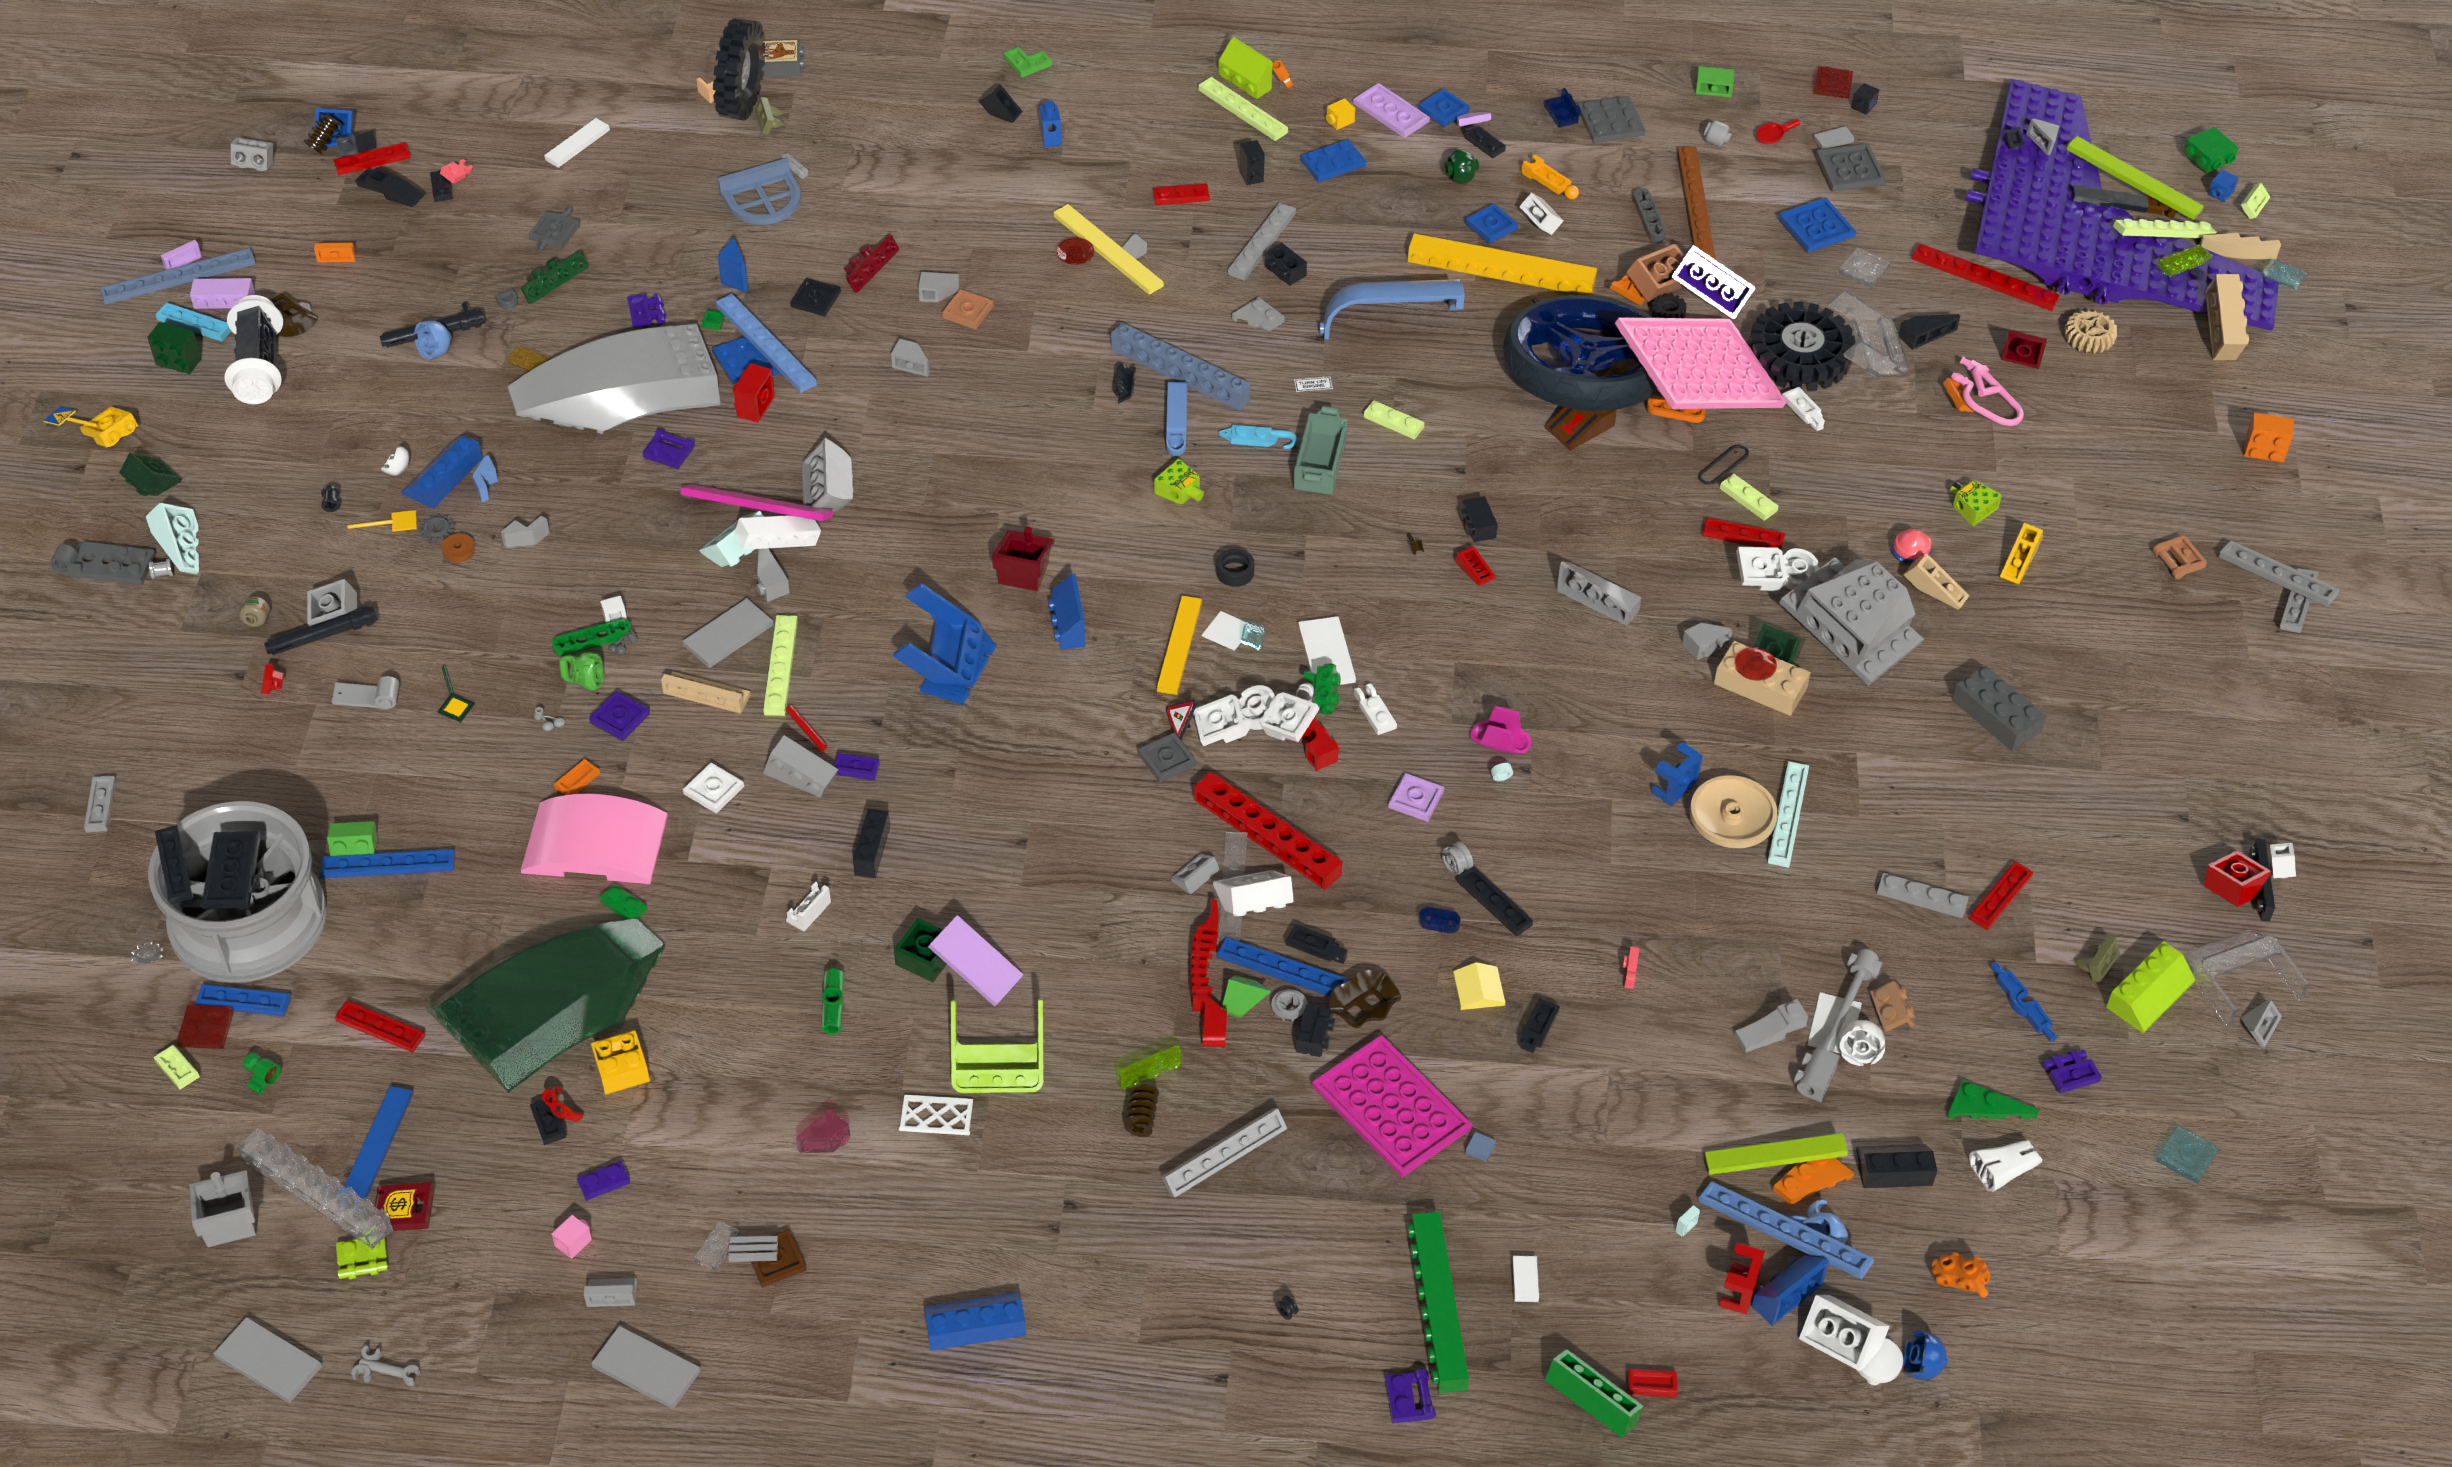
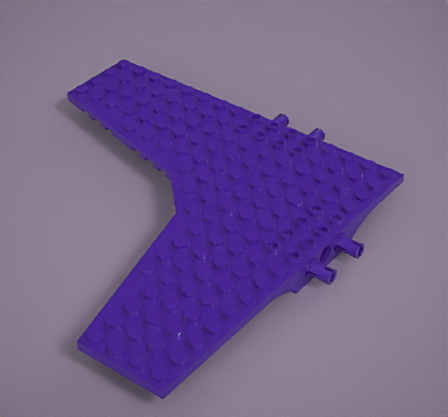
(2073, 245)

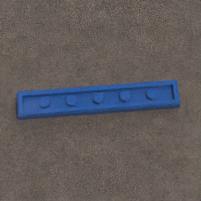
(387, 863)
(1279, 966)
(378, 1140)

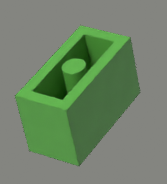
(1715, 81)
(352, 838)

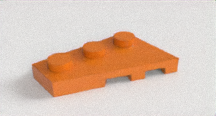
(1811, 1177)

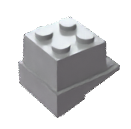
(222, 1208)

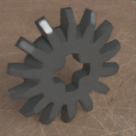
(429, 526)

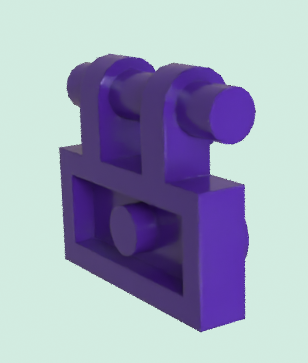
(640, 312)
(2073, 1076)

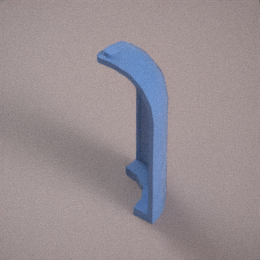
(1393, 292)

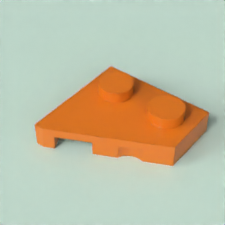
(1628, 289)

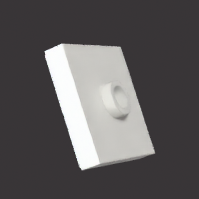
(713, 787)

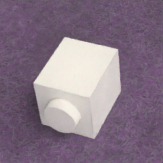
(2283, 860)

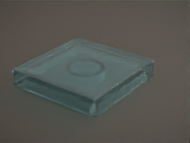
(2285, 274)
(2187, 1154)

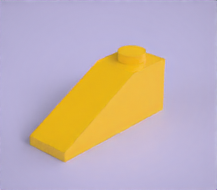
(2022, 553)

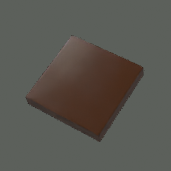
(788, 1261)

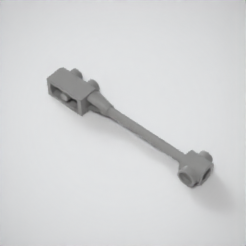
(1823, 1062)

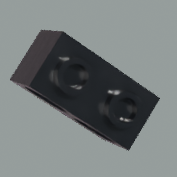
(1285, 264)

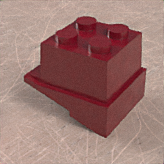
(1022, 559)

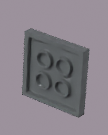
(1611, 119)
(1850, 167)

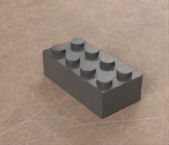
(1999, 708)

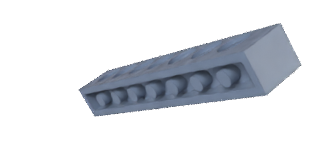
(1180, 366)

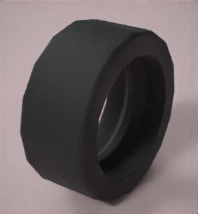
(1235, 556)

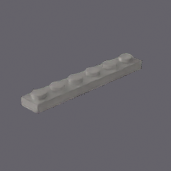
(1261, 241)
(2279, 573)
(1224, 1152)

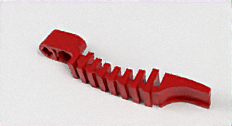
(1214, 1016)

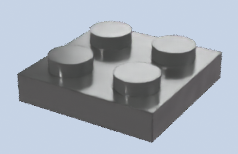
(1167, 757)

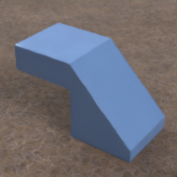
(483, 476)

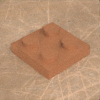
(968, 309)

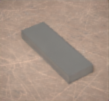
(100, 804)

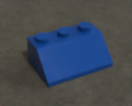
(1067, 614)
(1790, 1287)

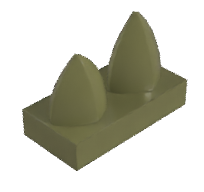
(767, 116)
(2104, 957)

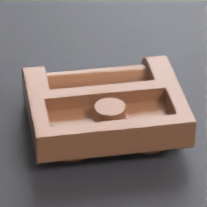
(2184, 552)

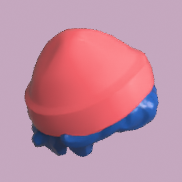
(1911, 545)

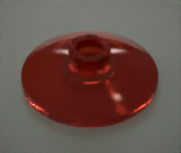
(1075, 251)
(1755, 663)

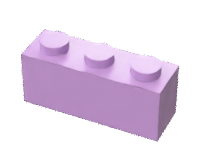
(219, 292)

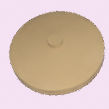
(1733, 811)

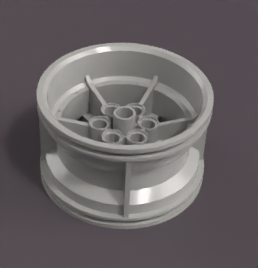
(281, 918)

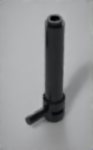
(462, 321)
(353, 620)

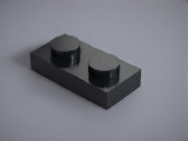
(440, 187)
(548, 1123)

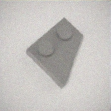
(1259, 314)

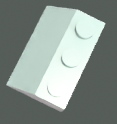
(725, 547)

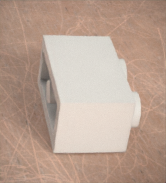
(1541, 213)

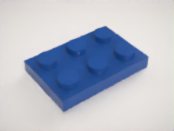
(1333, 160)

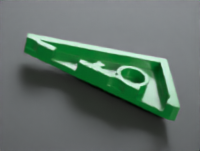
(1980, 1102)

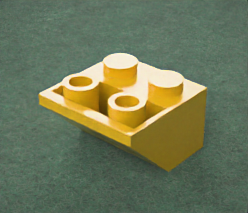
(620, 1062)

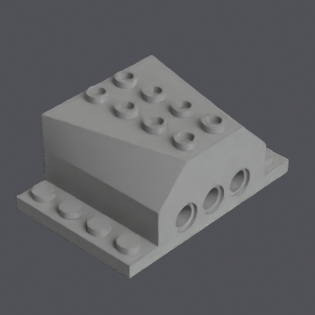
(1857, 615)

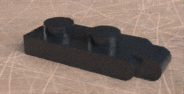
(1483, 140)
(1538, 1025)

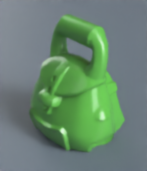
(585, 670)

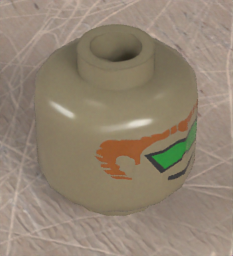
(254, 611)

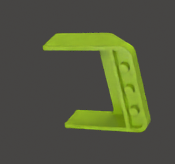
(997, 1066)

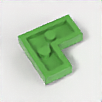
(1024, 64)

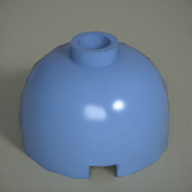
(432, 339)

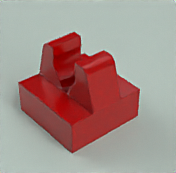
(271, 679)

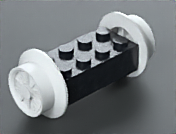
(255, 327)

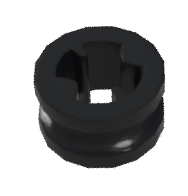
(1287, 1307)

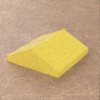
(1478, 986)

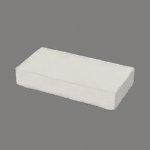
(1525, 1279)

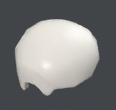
(397, 462)

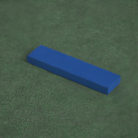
(244, 999)

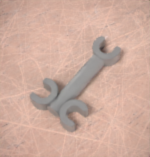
(371, 1363)

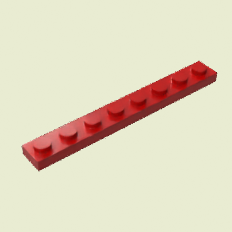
(1986, 277)

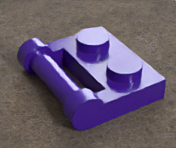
(666, 453)
(1402, 1400)

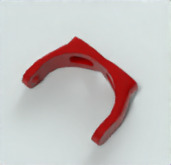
(566, 1112)

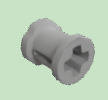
(161, 568)

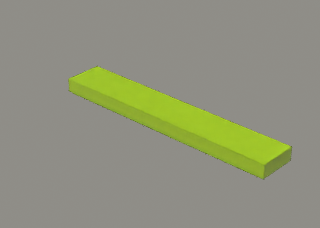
(1776, 1153)

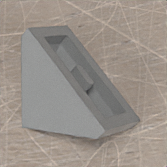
(2262, 1021)

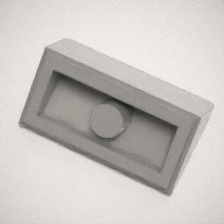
(1196, 873)

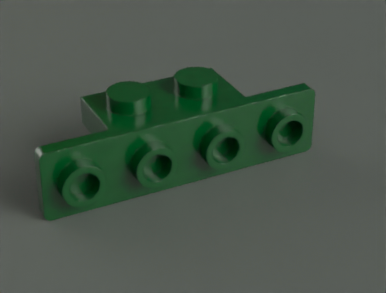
(552, 275)

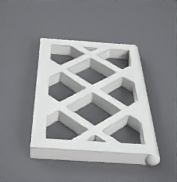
(946, 1128)

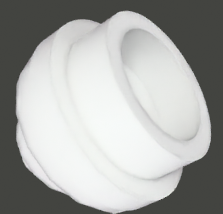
(1306, 692)

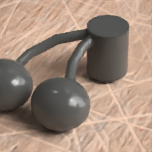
(620, 650)

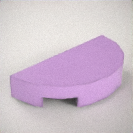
(1472, 118)

